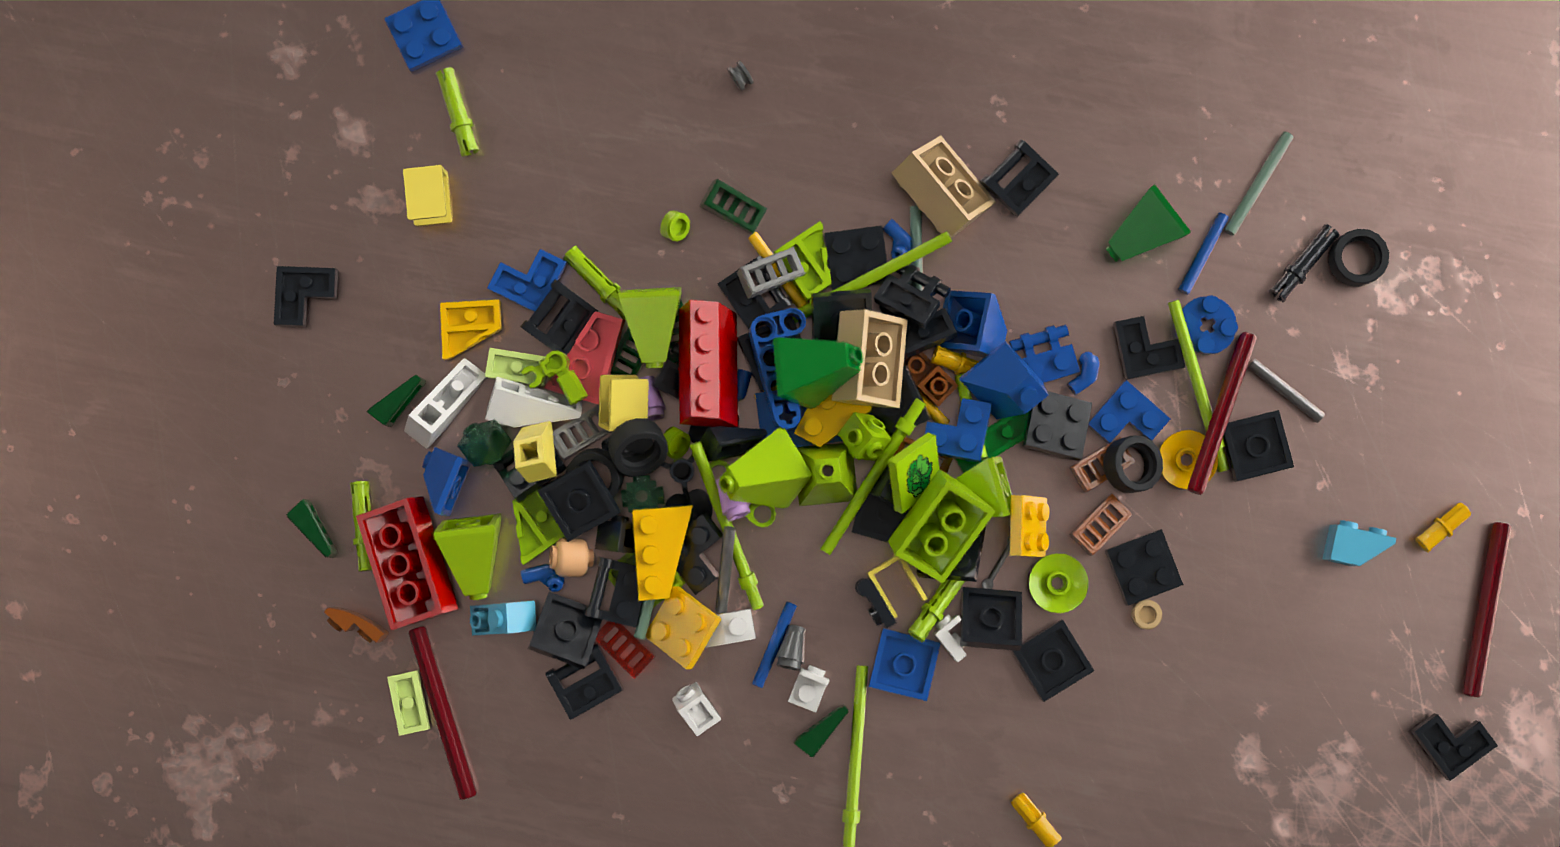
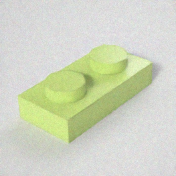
(510, 364)
(408, 702)

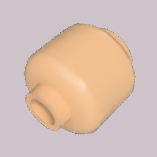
(571, 557)

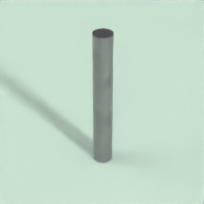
(1286, 390)
(725, 569)

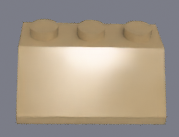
(943, 187)
(883, 351)

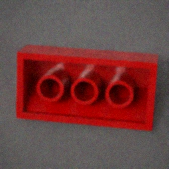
(707, 365)
(406, 562)

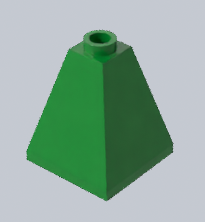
(1147, 227)
(813, 368)

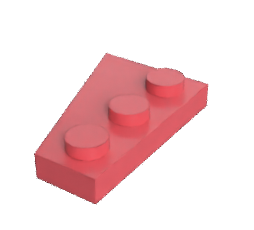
(593, 353)

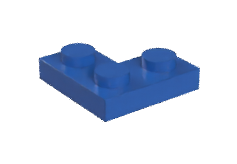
(531, 288)
(1126, 407)
(968, 437)

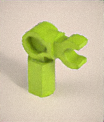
(558, 363)

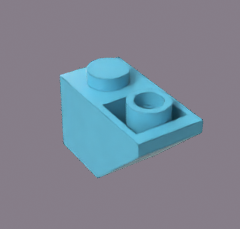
(1354, 546)
(503, 618)

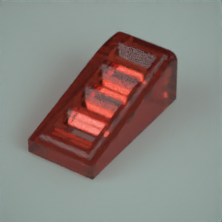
(616, 654)

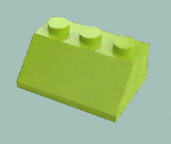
(940, 526)

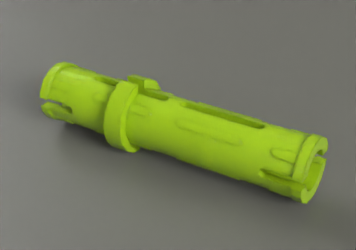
(460, 123)
(595, 278)
(360, 505)
(934, 609)

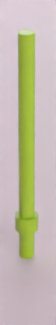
(889, 267)
(1195, 375)
(904, 427)
(746, 577)
(851, 814)

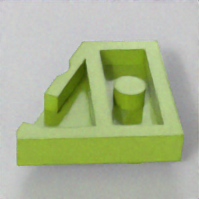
(813, 258)
(534, 527)

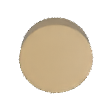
(1146, 614)

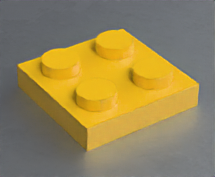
(1028, 526)
(682, 627)

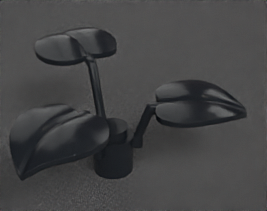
(680, 470)

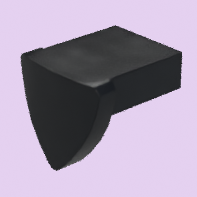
(883, 488)

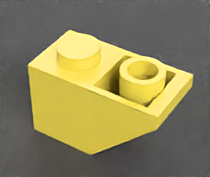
(535, 452)

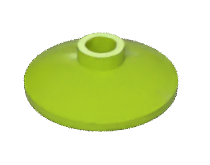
(1073, 580)

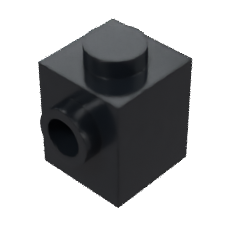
(615, 535)

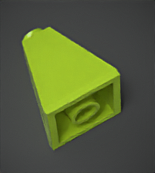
(651, 321)
(768, 473)
(991, 484)
(832, 489)
(470, 551)

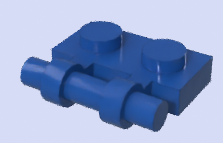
(1052, 364)

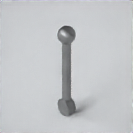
(988, 583)

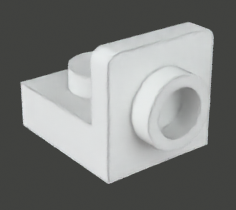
(950, 642)
(809, 688)
(695, 708)

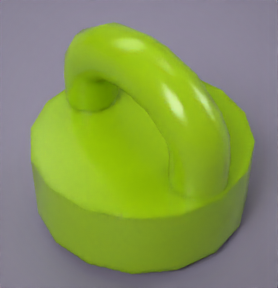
(675, 225)
(677, 442)

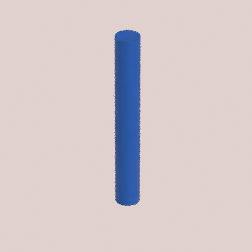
(1203, 253)
(774, 644)

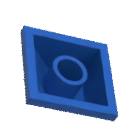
(977, 323)
(1005, 382)
(444, 479)

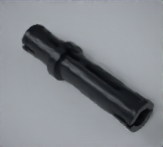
(1296, 272)

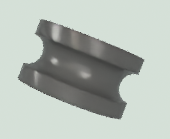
(740, 75)

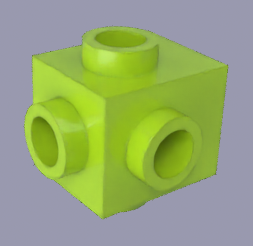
(864, 436)

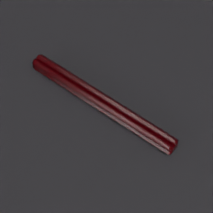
(1221, 413)
(1487, 609)
(442, 713)

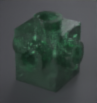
(484, 443)
(654, 492)

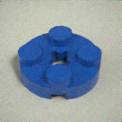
(1223, 325)

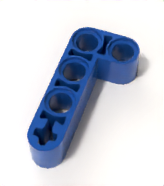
(767, 374)

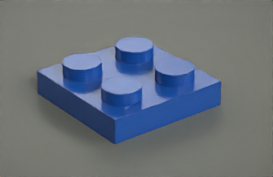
(423, 33)
(904, 664)

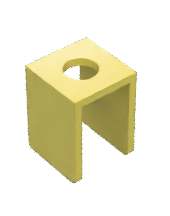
(427, 195)
(622, 400)
(909, 574)

